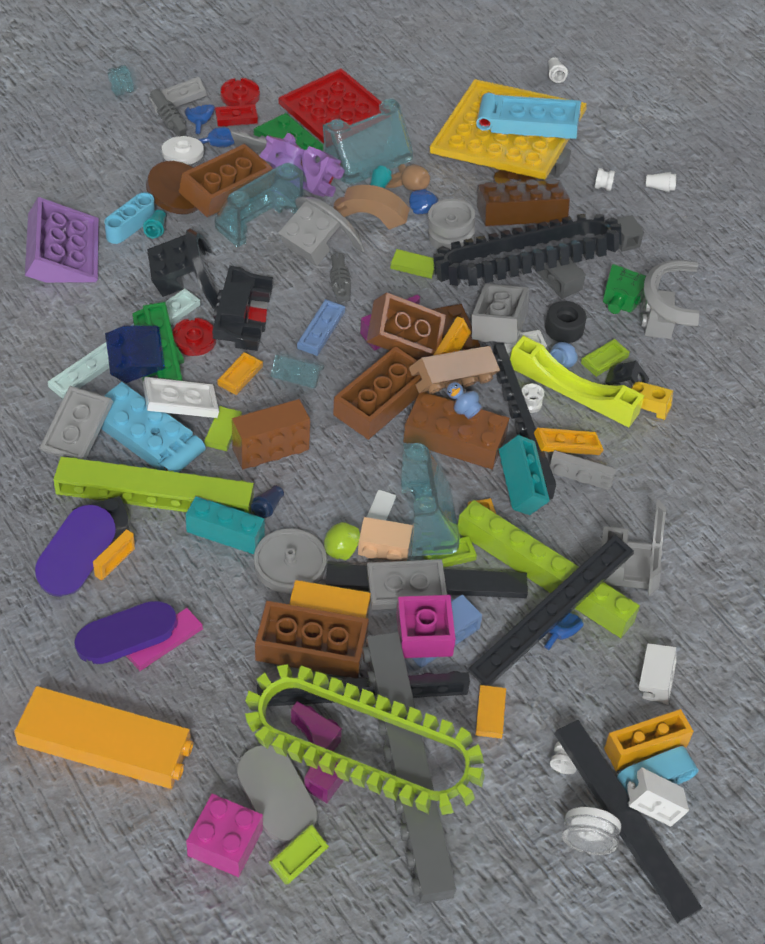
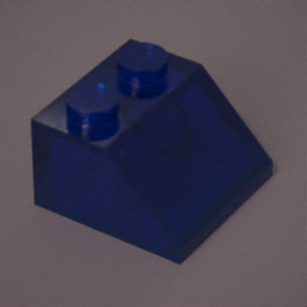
(134, 352)

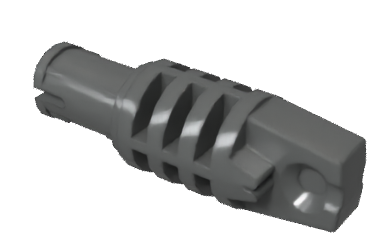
(168, 113)
(340, 279)

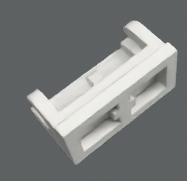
(658, 673)
(657, 797)

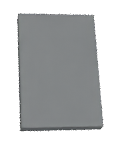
(76, 424)
(404, 578)

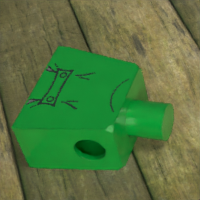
(623, 290)

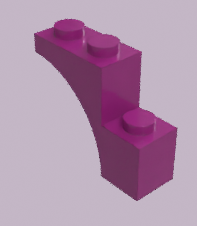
(325, 734)

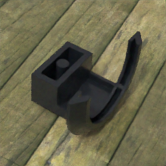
(178, 258)

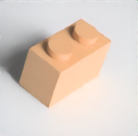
(385, 539)

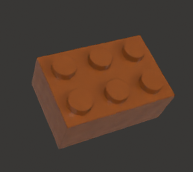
(406, 326)
(270, 434)

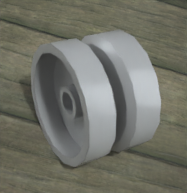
(450, 222)

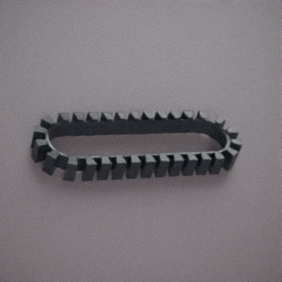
(607, 237)

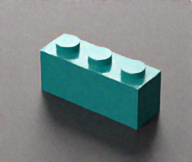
(523, 475)
(224, 525)

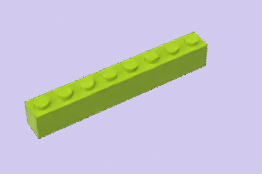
(147, 486)
(543, 566)

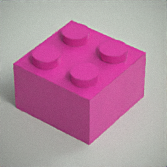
(426, 626)
(225, 835)

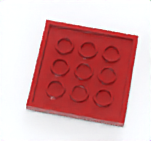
(328, 99)

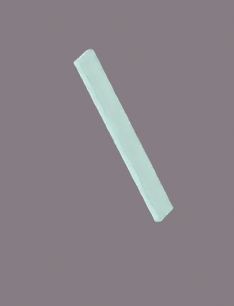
(97, 360)

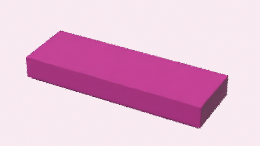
(187, 627)

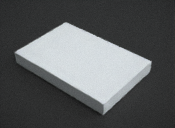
(180, 397)

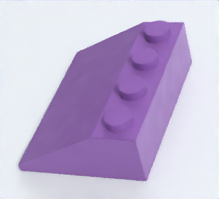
(61, 244)

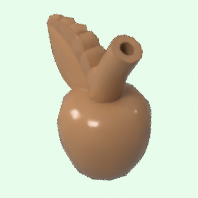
(411, 177)

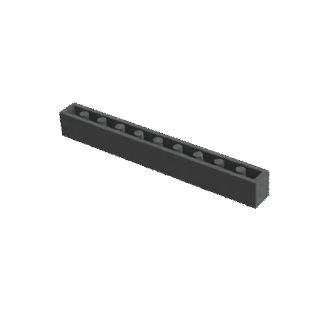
(409, 762)

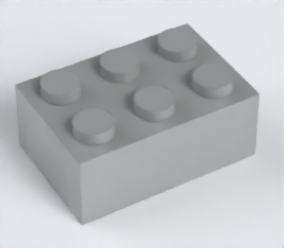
(500, 313)

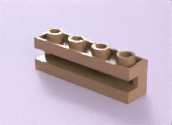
(461, 367)

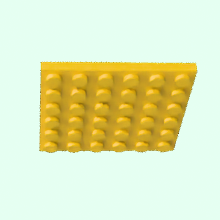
(510, 152)

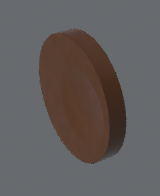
(164, 186)

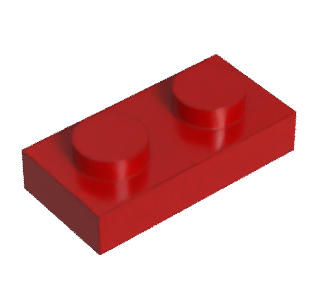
(236, 115)

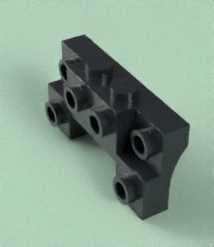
(234, 307)

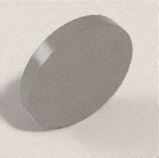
(289, 557)

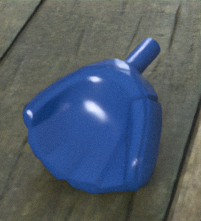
(199, 115)
(219, 137)
(422, 201)
(564, 629)

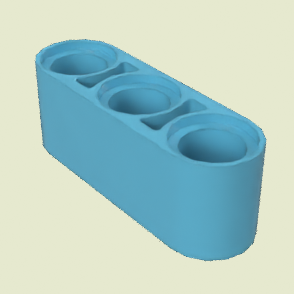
(129, 218)
(672, 765)

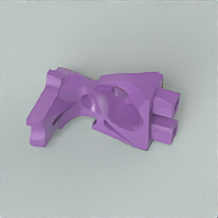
(318, 174)

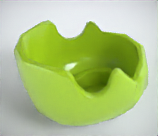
(341, 540)

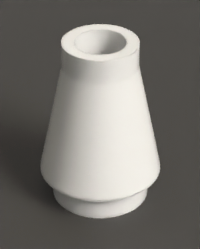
(557, 70)
(662, 181)

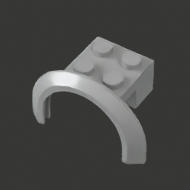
(312, 228)
(660, 305)
(644, 566)

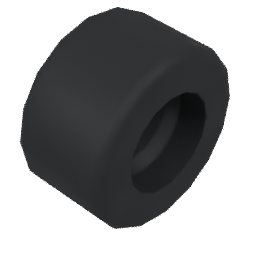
(565, 321)

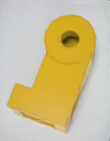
(655, 398)

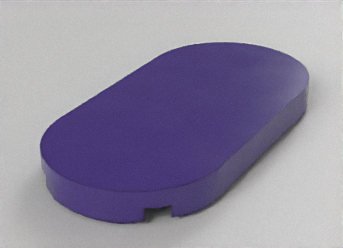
(71, 552)
(125, 632)

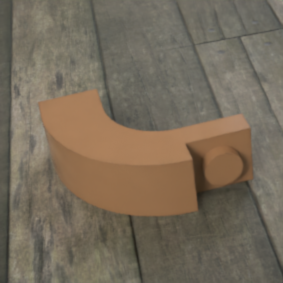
(376, 201)

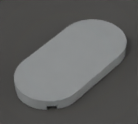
(276, 792)

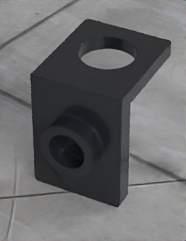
(625, 372)

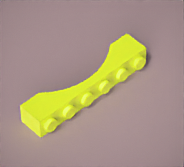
(612, 401)

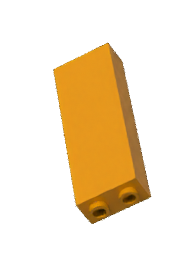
(104, 737)

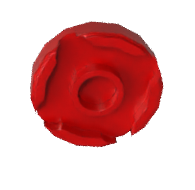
(240, 92)
(194, 337)

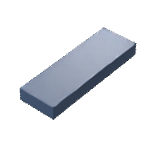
(321, 327)

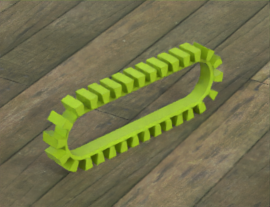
(343, 770)

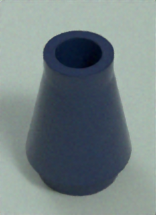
(266, 503)

